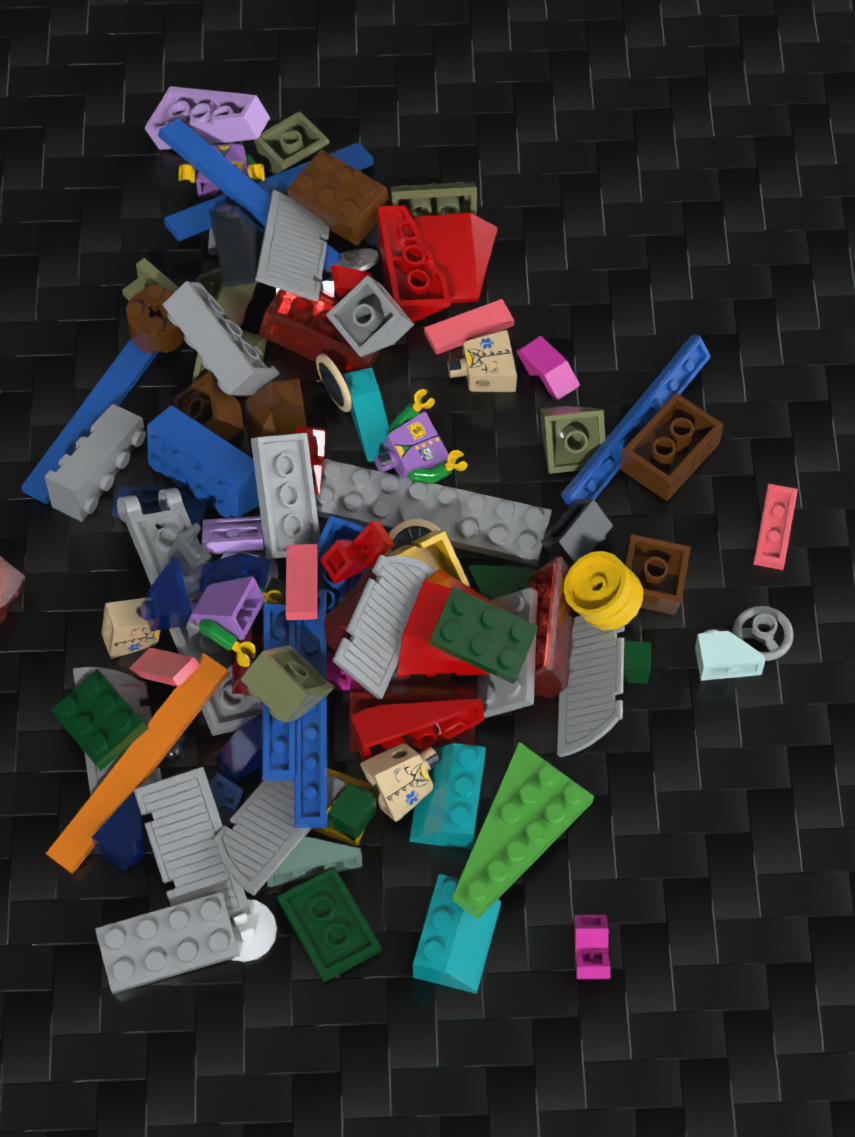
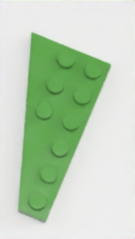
(524, 820)

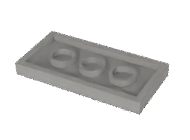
(285, 492)
(500, 695)
(167, 942)

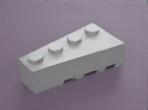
(218, 341)
(95, 462)

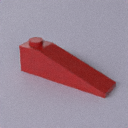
(409, 266)
(412, 724)

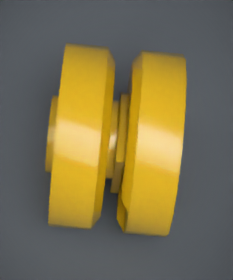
(603, 590)

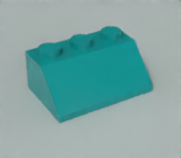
(452, 807)
(453, 940)

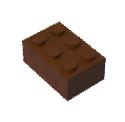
(339, 196)
(671, 446)

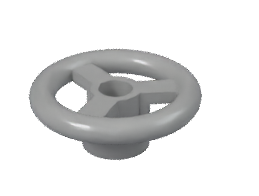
(765, 619)

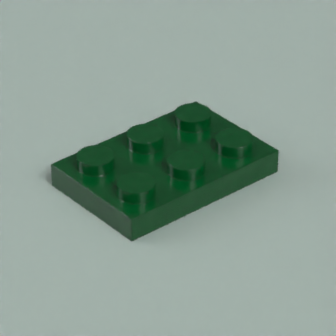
(483, 635)
(99, 719)
(329, 924)

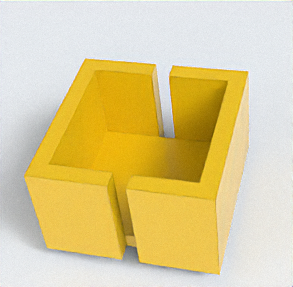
(436, 552)

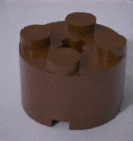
(149, 322)

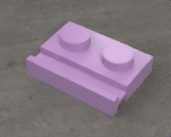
(232, 535)

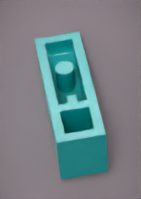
(367, 412)

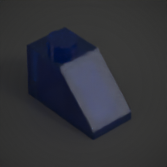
(235, 566)
(167, 600)
(243, 750)
(122, 835)

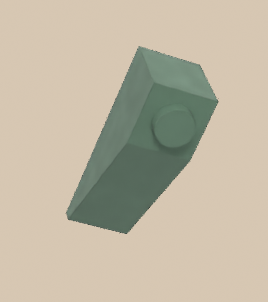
(313, 858)

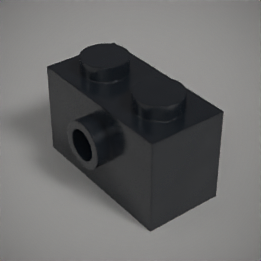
(577, 531)

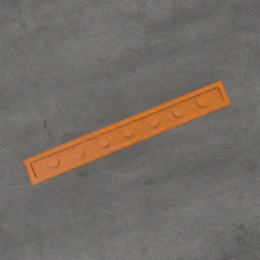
(138, 762)

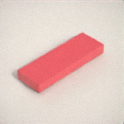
(468, 326)
(775, 526)
(302, 582)
(164, 667)

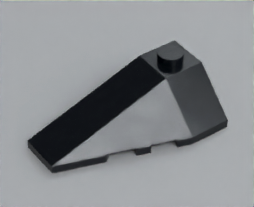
(237, 244)

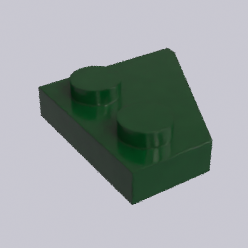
(499, 580)

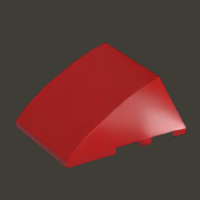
(460, 249)
(415, 653)

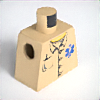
(487, 364)
(125, 629)
(400, 778)

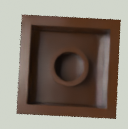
(660, 569)

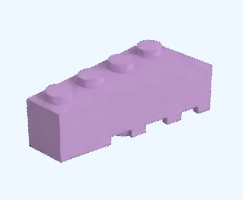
(210, 114)

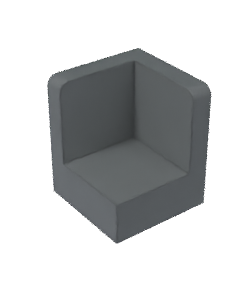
(189, 551)

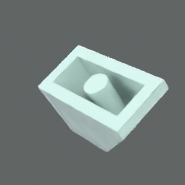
(726, 656)

